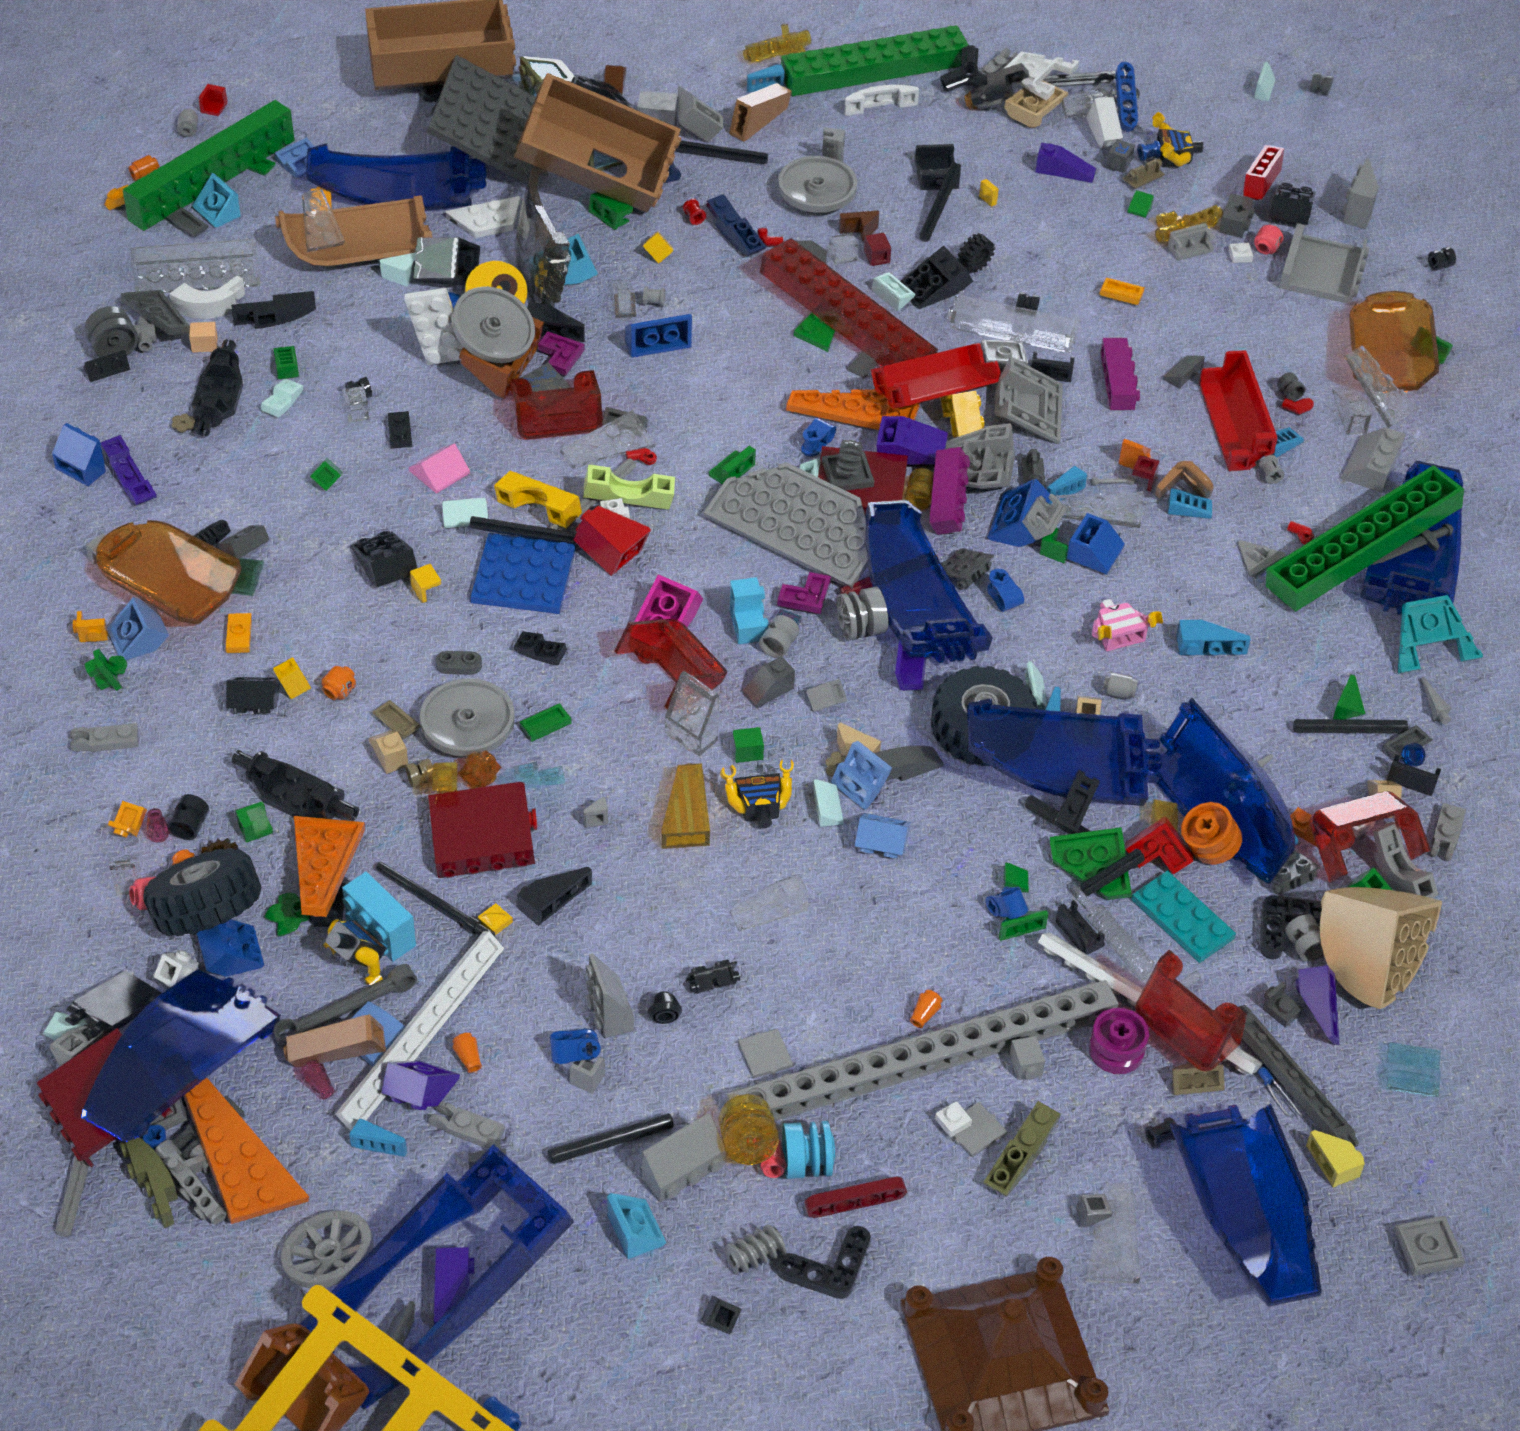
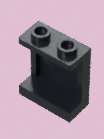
(933, 164)

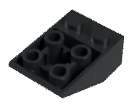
(1292, 203)
(937, 278)
(385, 558)

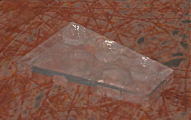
(319, 222)

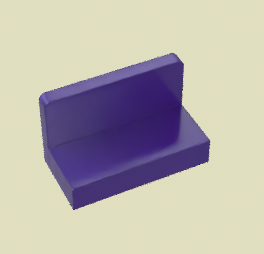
(909, 670)

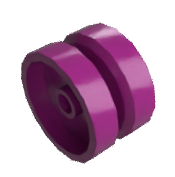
(1119, 1040)

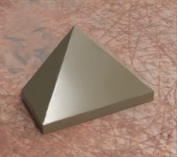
(1190, 1080)

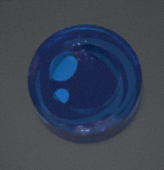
(1413, 754)

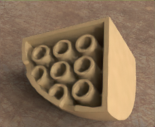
(1376, 939)

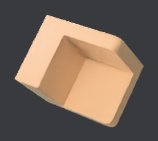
(203, 336)

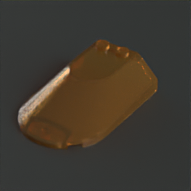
(1398, 336)
(168, 569)

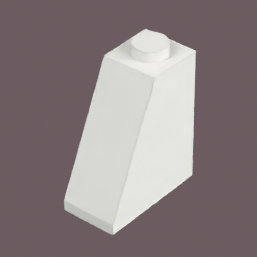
(1104, 122)

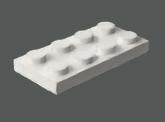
(432, 322)

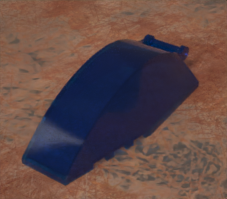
(1212, 767)
(1253, 1200)

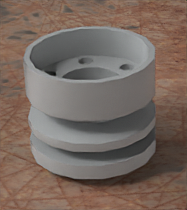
(862, 613)

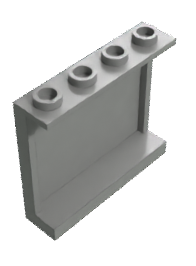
(1323, 267)

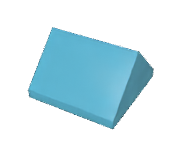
(217, 202)
(634, 1224)

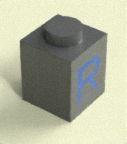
(1120, 156)

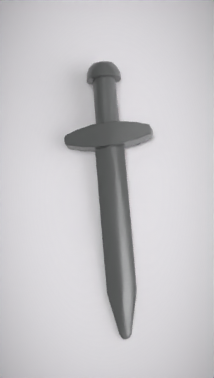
(1426, 537)

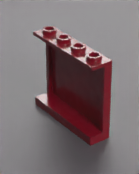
(888, 476)
(481, 829)
(67, 1093)

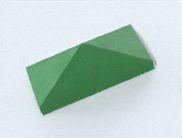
(1350, 702)
(1025, 924)

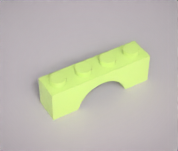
(652, 492)

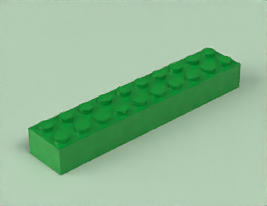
(873, 60)
(223, 154)
(1364, 538)

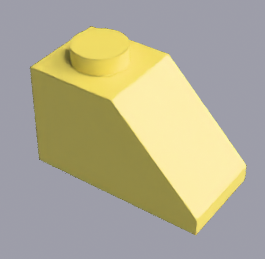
(1335, 1157)

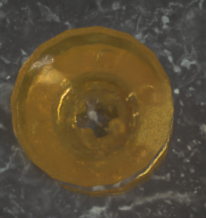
(748, 1129)

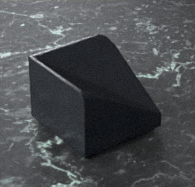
(721, 1314)

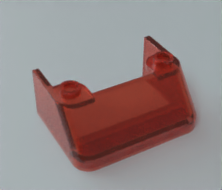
(674, 649)
(1334, 826)

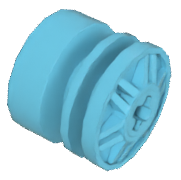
(808, 1149)

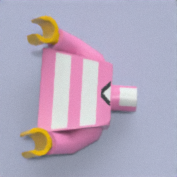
(1122, 625)

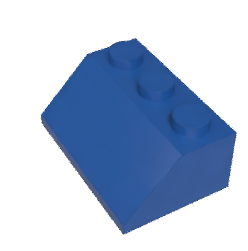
(659, 335)
(1012, 509)

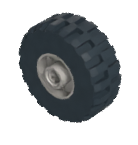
(969, 686)
(202, 892)

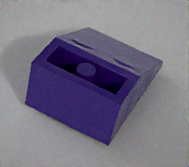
(910, 438)

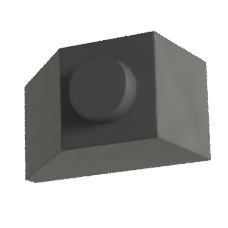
(770, 682)

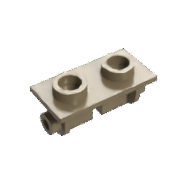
(1144, 174)

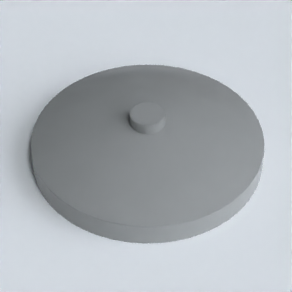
(817, 184)
(493, 324)
(467, 717)

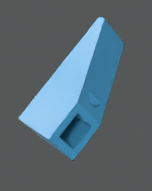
(1206, 638)

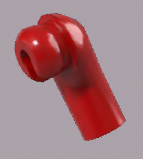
(768, 240)
(1298, 407)
(643, 455)
(1304, 533)

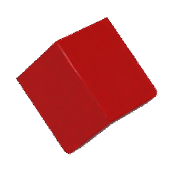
(213, 100)

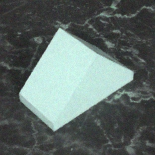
(398, 268)

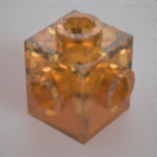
(479, 769)

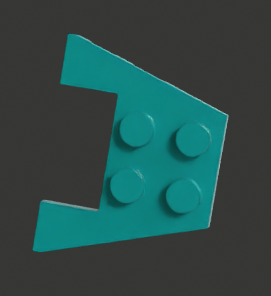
(1429, 623)

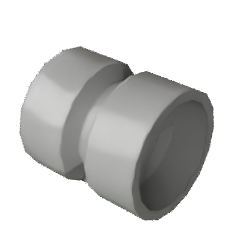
(779, 636)
(1305, 935)

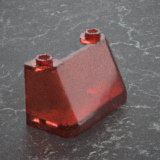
(557, 410)
(1186, 1021)

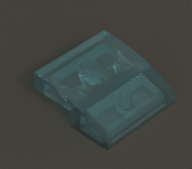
(531, 774)
(1413, 1069)

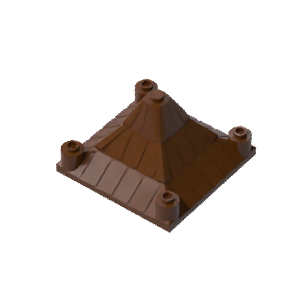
(1004, 1354)

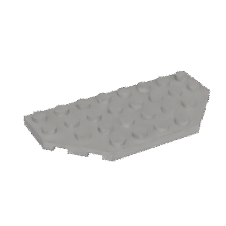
(797, 519)

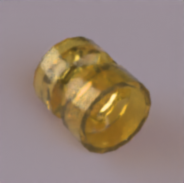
(920, 488)

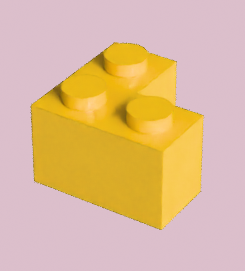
(963, 412)

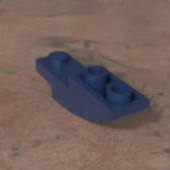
(733, 228)

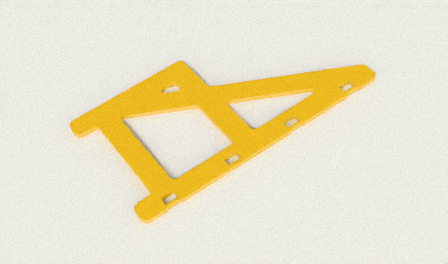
(427, 1388)

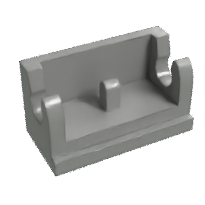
(833, 143)
(1191, 242)
(1043, 517)

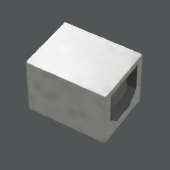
(659, 105)

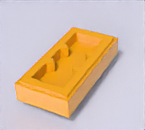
(1122, 291)
(239, 633)

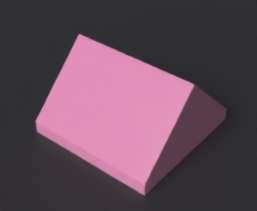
(441, 468)

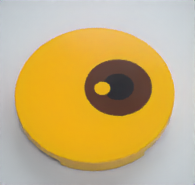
(498, 275)

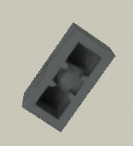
(1237, 215)

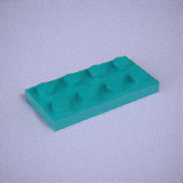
(1183, 916)

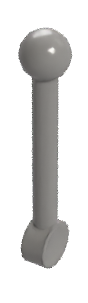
(1130, 480)

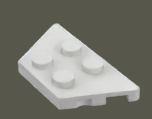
(487, 217)

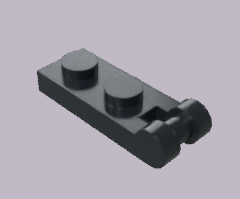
(1076, 803)

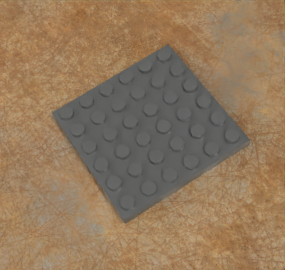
(483, 117)

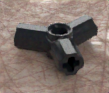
(959, 77)

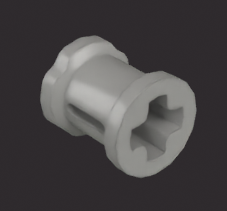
(654, 296)
(1272, 471)

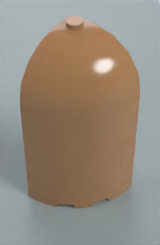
(368, 232)

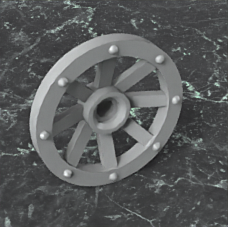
(329, 1252)

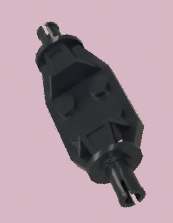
(218, 389)
(293, 789)

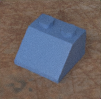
(137, 629)
(882, 835)

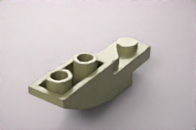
(1022, 1150)
(153, 1174)

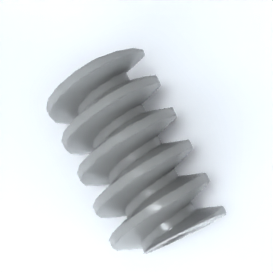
(753, 1248)

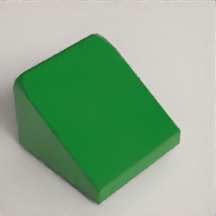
(1141, 204)
(1016, 877)

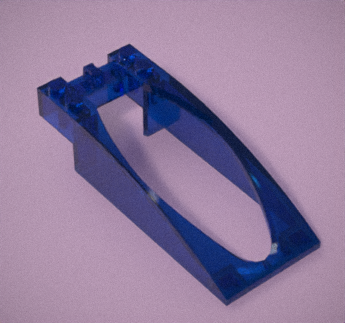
(439, 1209)

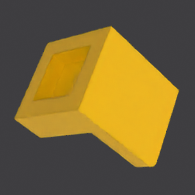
(658, 247)
(424, 579)
(292, 678)

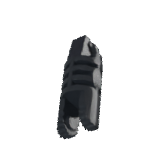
(214, 532)

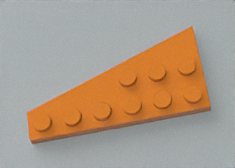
(242, 1166)

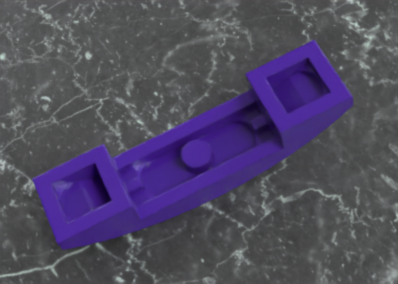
(126, 471)

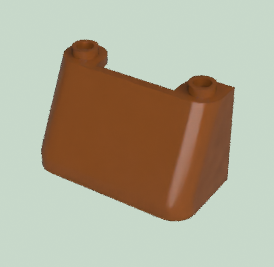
(497, 375)
(327, 1399)

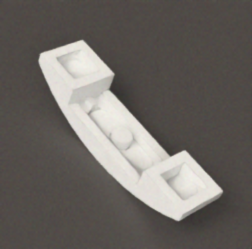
(879, 96)

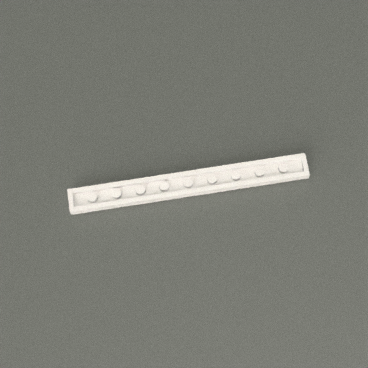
(1096, 971)
(422, 1027)

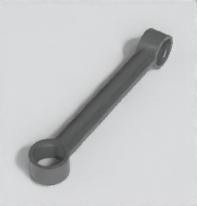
(399, 979)

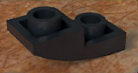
(535, 647)

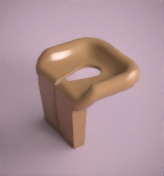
(1191, 475)

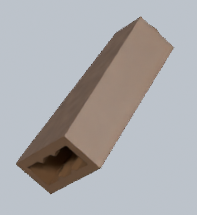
(757, 110)
(336, 1041)

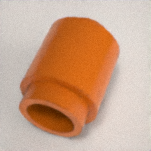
(143, 167)

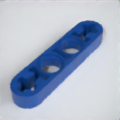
(1123, 96)

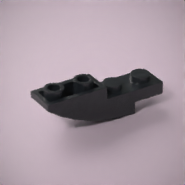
(272, 313)

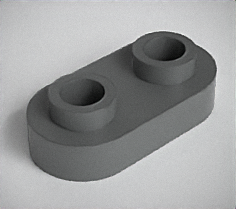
(458, 662)

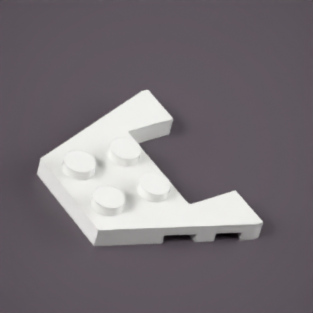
(1039, 69)

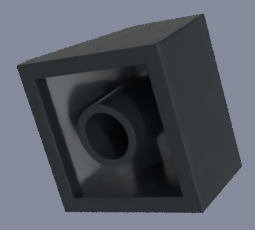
(252, 693)

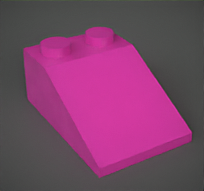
(670, 601)

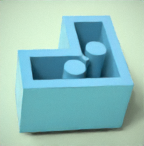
(747, 610)

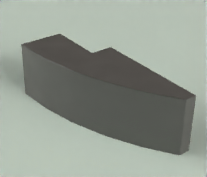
(910, 761)

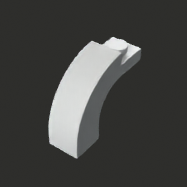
(207, 304)

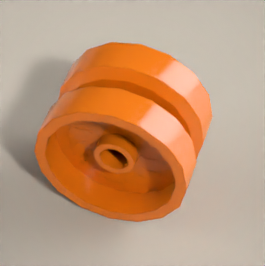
(1211, 833)

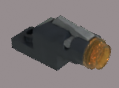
(998, 87)

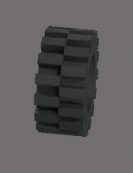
(976, 252)

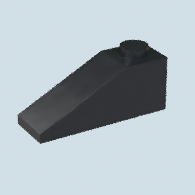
(557, 322)
(551, 893)

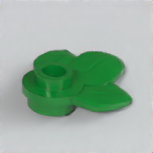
(286, 913)

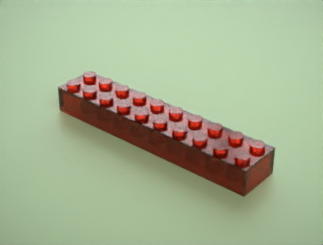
(842, 305)

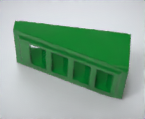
(286, 362)

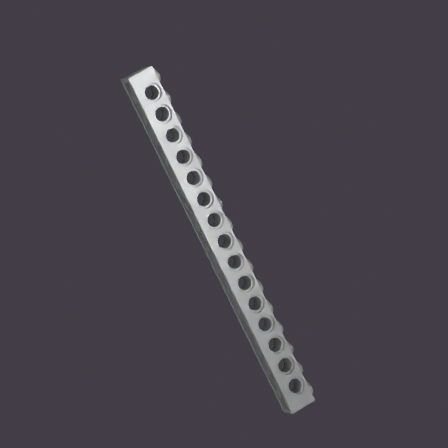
(938, 1056)

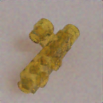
(780, 45)
(1171, 221)

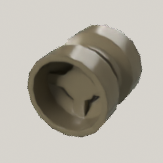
(419, 772)

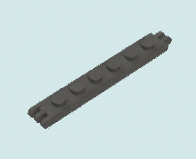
(1295, 1080)

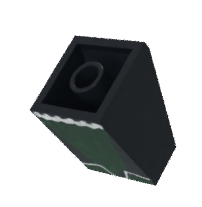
(445, 260)

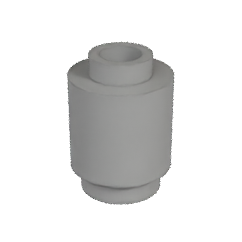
(187, 123)
(1120, 685)

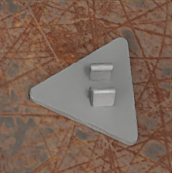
(1258, 557)

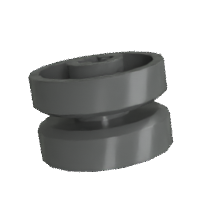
(111, 331)

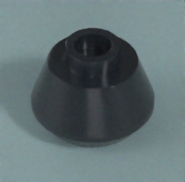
(664, 1008)

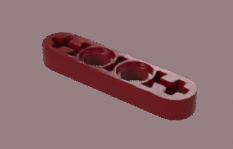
(855, 1197)

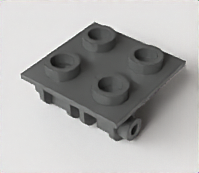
(967, 566)
(1294, 873)

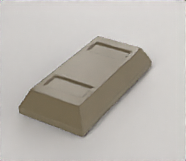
(396, 719)

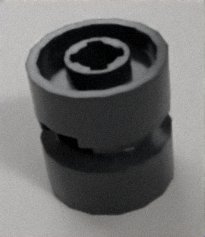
(188, 817)

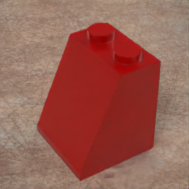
(610, 538)

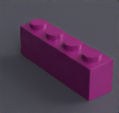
(1119, 374)
(949, 490)

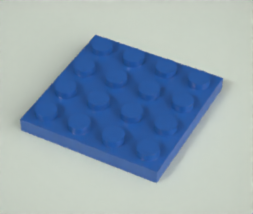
(523, 573)

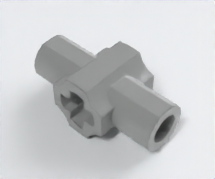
(146, 334)

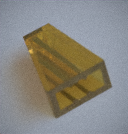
(687, 812)

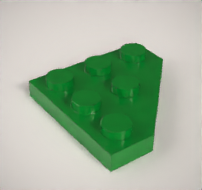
(1089, 853)

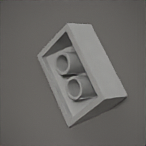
(1374, 458)
(683, 1158)

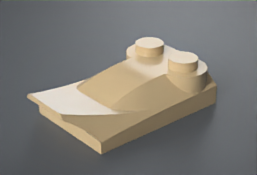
(1030, 108)

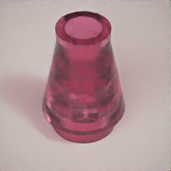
(156, 826)
(317, 1078)

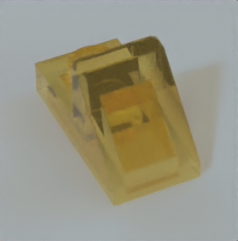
(445, 777)

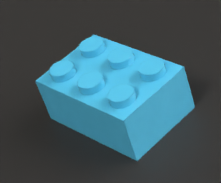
(380, 915)

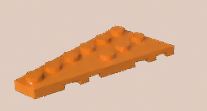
(857, 408)
(323, 859)

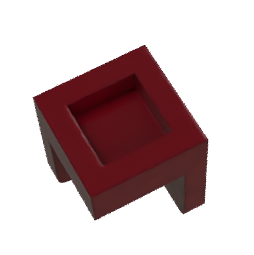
(877, 249)
(1147, 469)

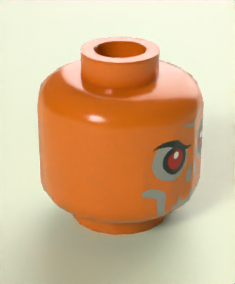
(338, 682)

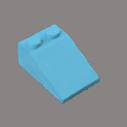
(581, 265)

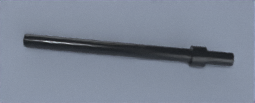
(470, 923)

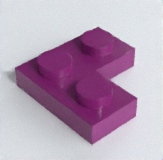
(564, 351)
(808, 598)

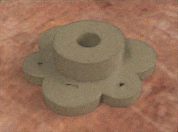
(183, 422)
(832, 763)

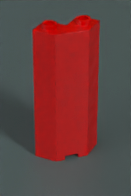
(934, 375)
(1238, 411)

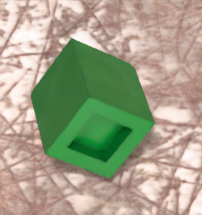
(326, 474)
(1054, 549)
(748, 744)
(253, 822)

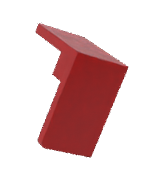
(1163, 841)

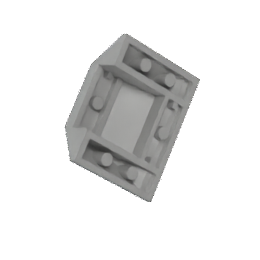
(1029, 400)

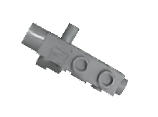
(192, 1186)

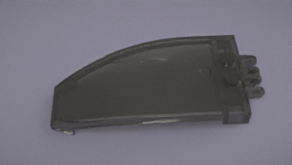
(539, 248)

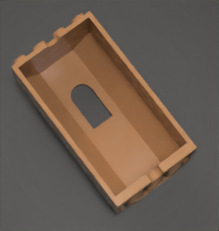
(419, 41)
(574, 121)

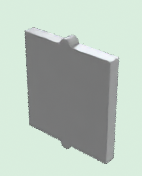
(765, 1053)
(981, 1133)

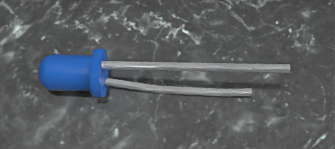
(1268, 1079)

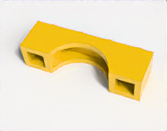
(519, 490)

